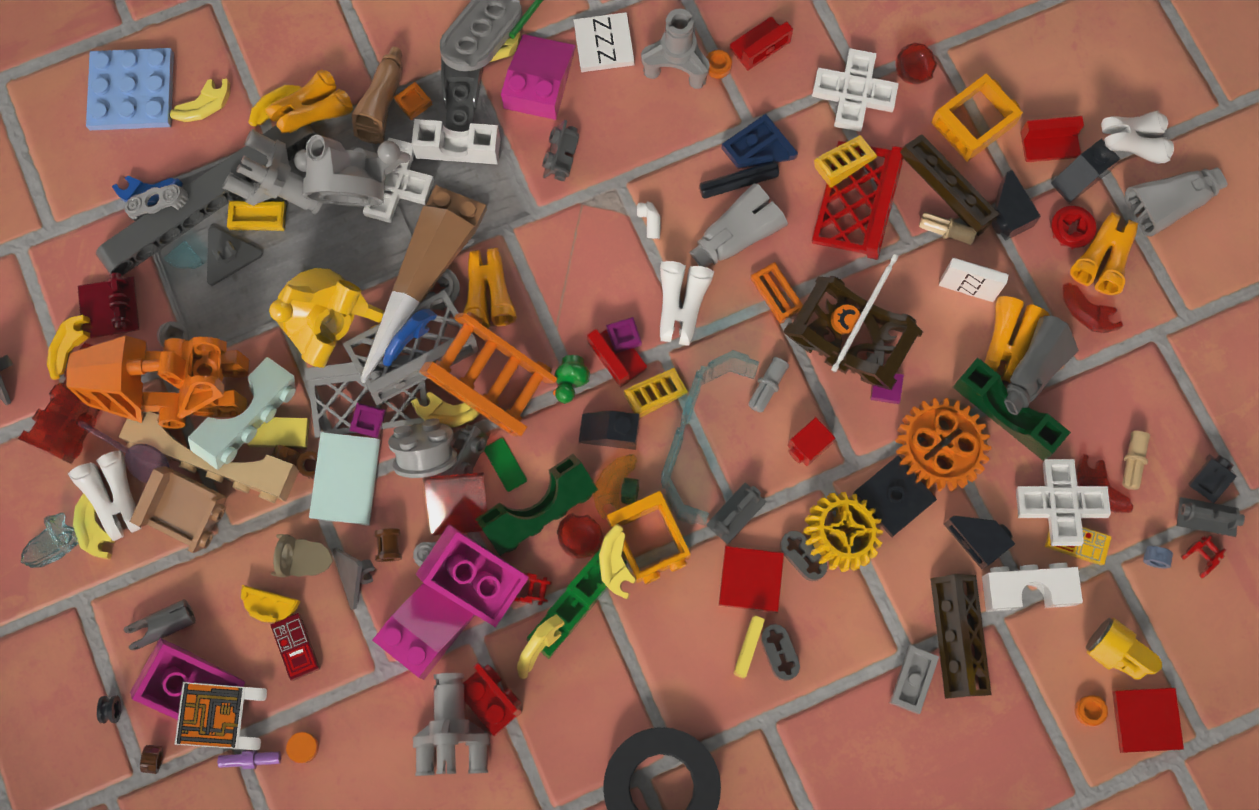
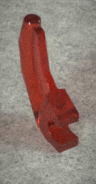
(1087, 313)
(1098, 477)

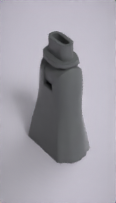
(1048, 352)

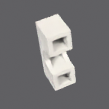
(437, 142)
(1058, 586)

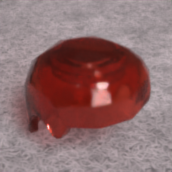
(915, 64)
(579, 536)

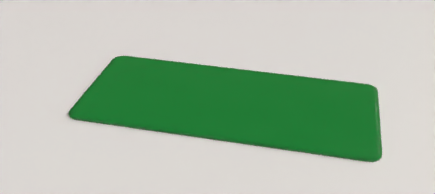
(505, 464)

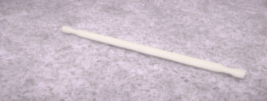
(864, 313)

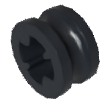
(109, 709)

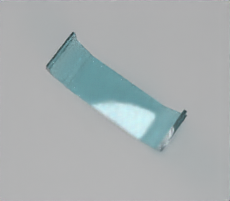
(729, 362)

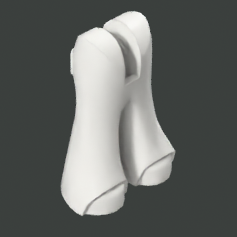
(1139, 136)
(697, 284)
(89, 481)

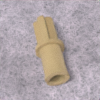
(947, 228)
(1135, 459)

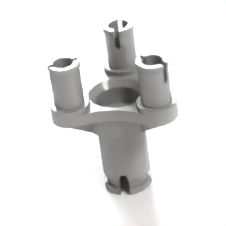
(677, 50)
(272, 180)
(449, 730)

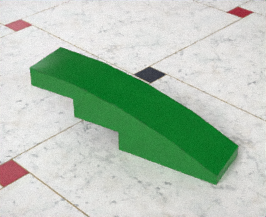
(575, 602)

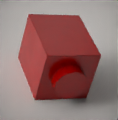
(810, 442)

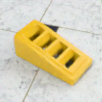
(834, 177)
(637, 408)

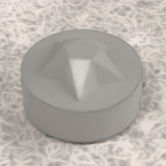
(171, 330)

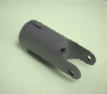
(162, 623)

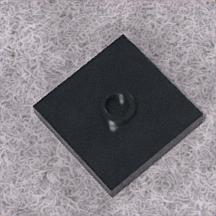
(895, 496)

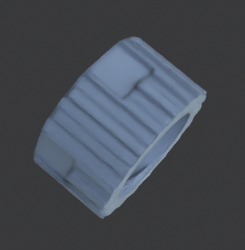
(1158, 557)

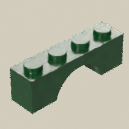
(1031, 428)
(567, 488)

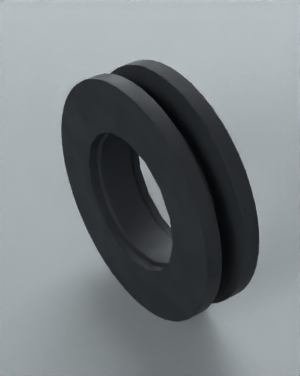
(662, 742)

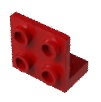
(489, 701)

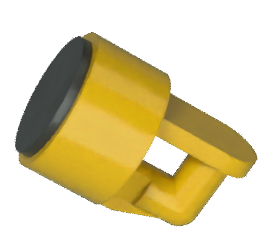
(1118, 648)

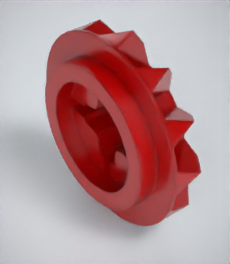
(1069, 215)

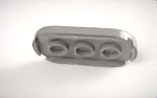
(479, 31)

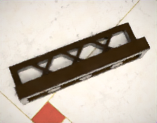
(949, 184)
(957, 635)

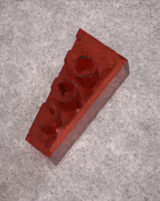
(57, 426)

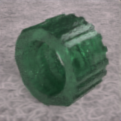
(629, 490)

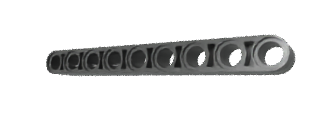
(205, 197)

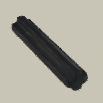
(739, 179)

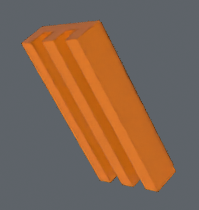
(789, 312)

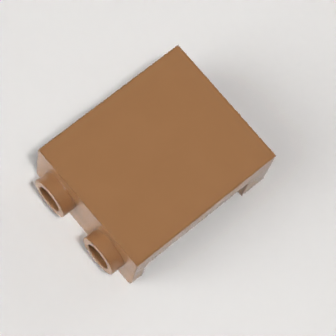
(179, 508)

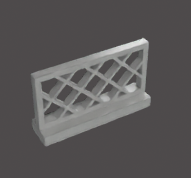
(347, 373)
(407, 375)

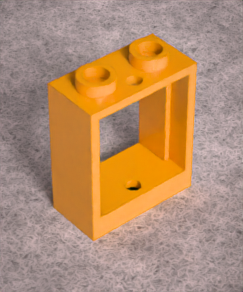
(959, 135)
(639, 509)

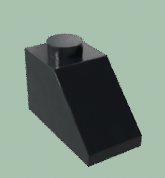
(1085, 171)
(1014, 208)
(610, 429)
(981, 538)

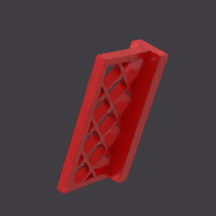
(880, 208)

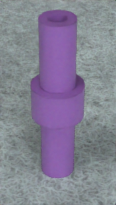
(249, 759)

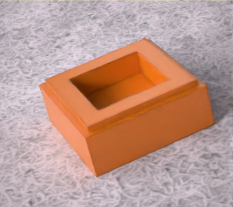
(413, 100)

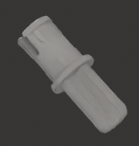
(768, 384)

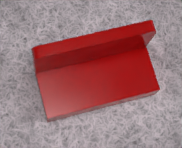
(761, 42)
(1051, 138)
(622, 365)

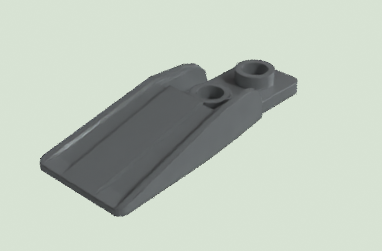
(460, 96)

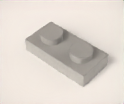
(914, 679)

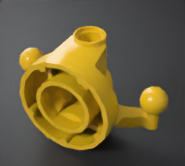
(318, 312)

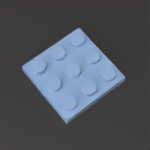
(130, 89)

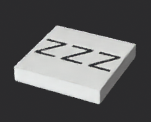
(603, 42)
(973, 279)

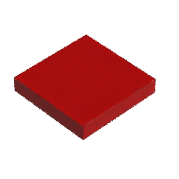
(751, 579)
(1147, 720)

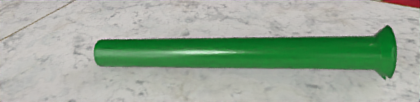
(525, 18)

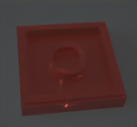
(455, 502)

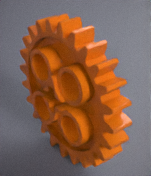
(925, 424)

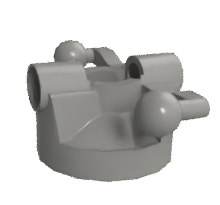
(346, 175)

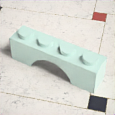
(219, 439)

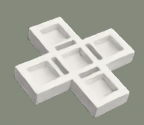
(855, 90)
(401, 184)
(1063, 502)

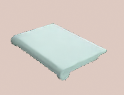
(345, 478)

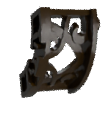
(871, 369)

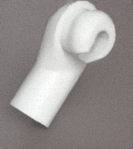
(653, 219)

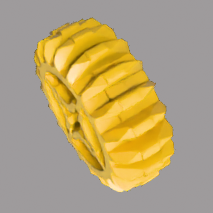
(846, 510)

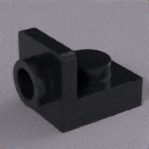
(1213, 478)

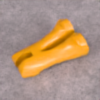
(310, 104)
(1108, 237)
(502, 308)
(1006, 315)

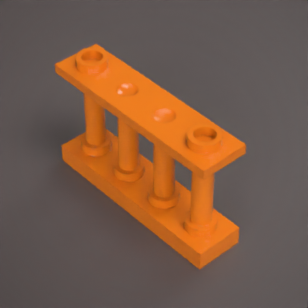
(463, 387)

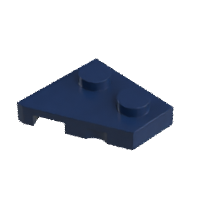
(758, 145)

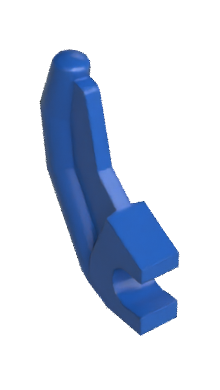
(137, 187)
(413, 328)

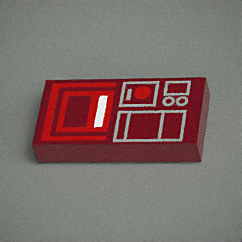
(295, 647)

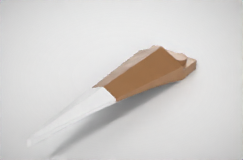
(439, 236)

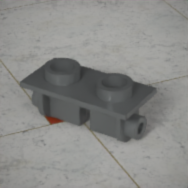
(562, 141)
(471, 444)
(736, 512)
(1209, 517)

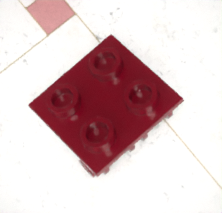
(109, 306)

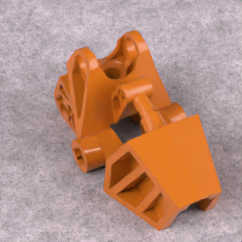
(111, 373)

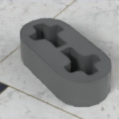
(798, 560)
(786, 649)

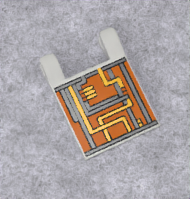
(213, 716)

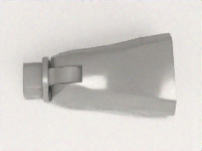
(1172, 198)
(739, 227)

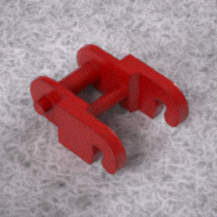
(1212, 562)
(533, 578)

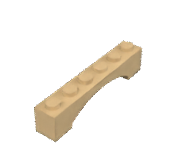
(268, 476)

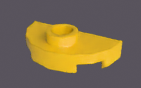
(266, 605)

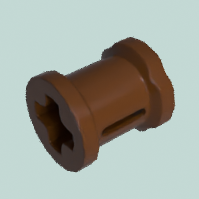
(387, 545)

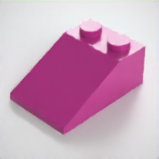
(537, 76)
(471, 576)
(423, 630)
(166, 670)

